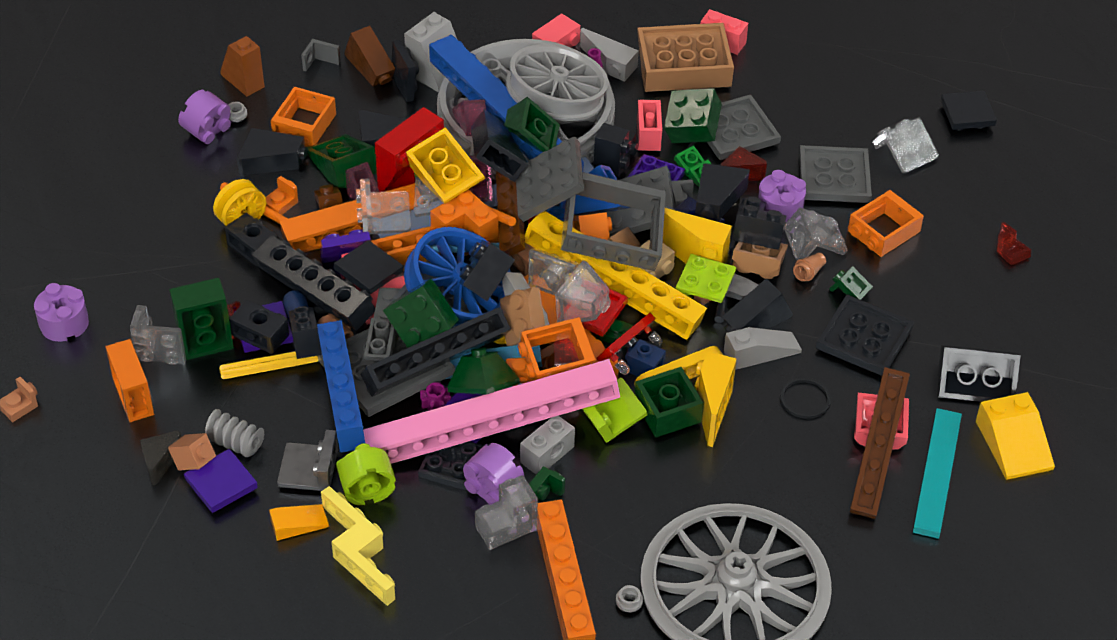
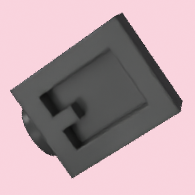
(682, 190)

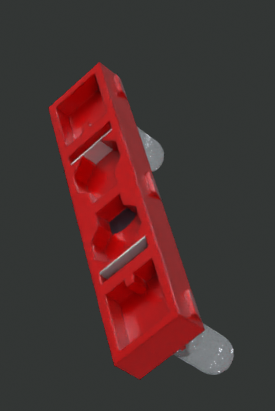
(628, 340)

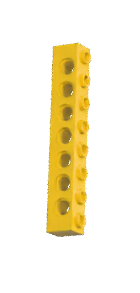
(643, 290)

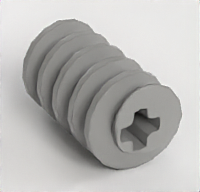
(233, 434)

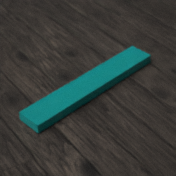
(937, 473)

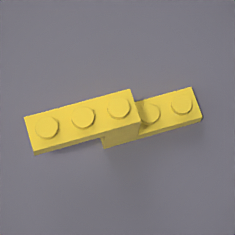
(358, 545)

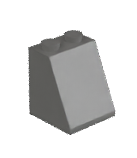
(418, 39)

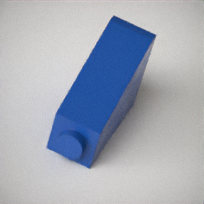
(587, 205)

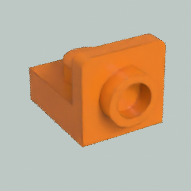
(283, 197)

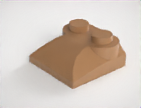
(758, 259)
(523, 312)

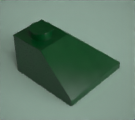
(532, 125)
(482, 373)

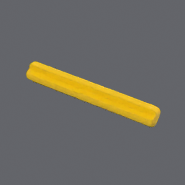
(263, 364)

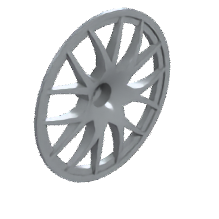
(734, 586)

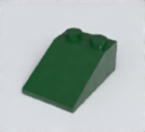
(339, 155)

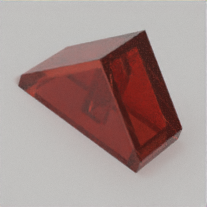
(744, 159)

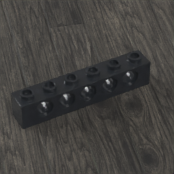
(316, 283)

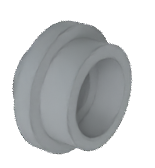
(237, 112)
(629, 592)

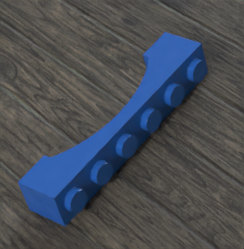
(341, 386)

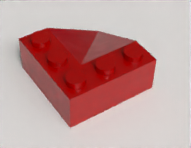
(391, 149)

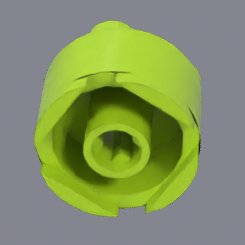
(366, 475)

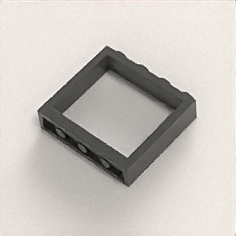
(626, 195)

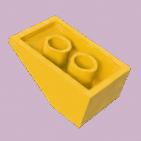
(444, 166)
(696, 236)
(715, 390)
(1015, 435)

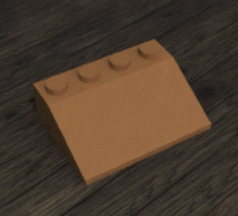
(685, 57)

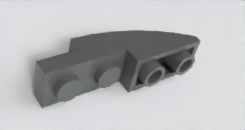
(382, 335)

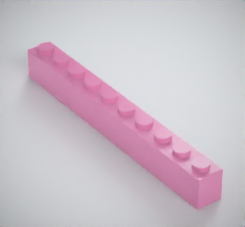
(495, 412)

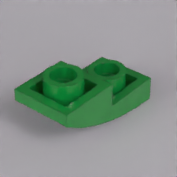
(692, 162)

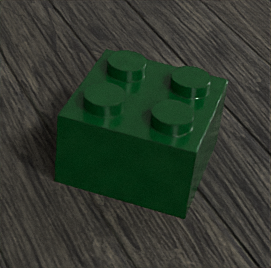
(693, 115)
(420, 314)
(669, 401)

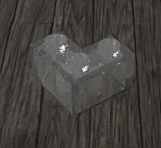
(510, 516)

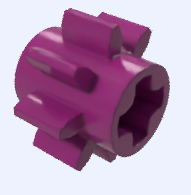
(434, 396)

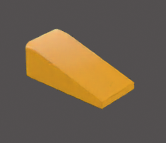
(297, 520)

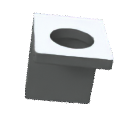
(321, 51)

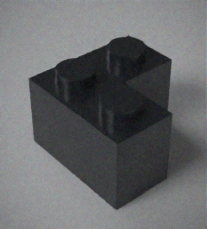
(614, 148)
(757, 225)
(486, 269)

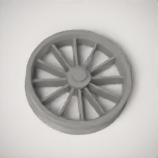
(568, 77)

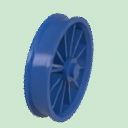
(448, 269)

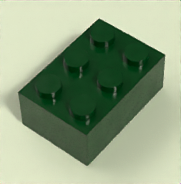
(202, 317)

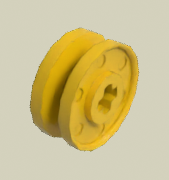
(237, 199)

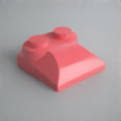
(864, 414)

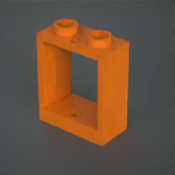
(304, 100)
(890, 204)
(550, 333)
(130, 380)

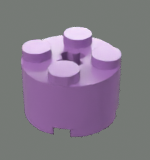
(205, 116)
(782, 193)
(61, 312)
(488, 469)

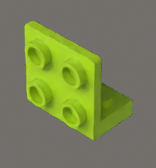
(705, 278)
(618, 414)

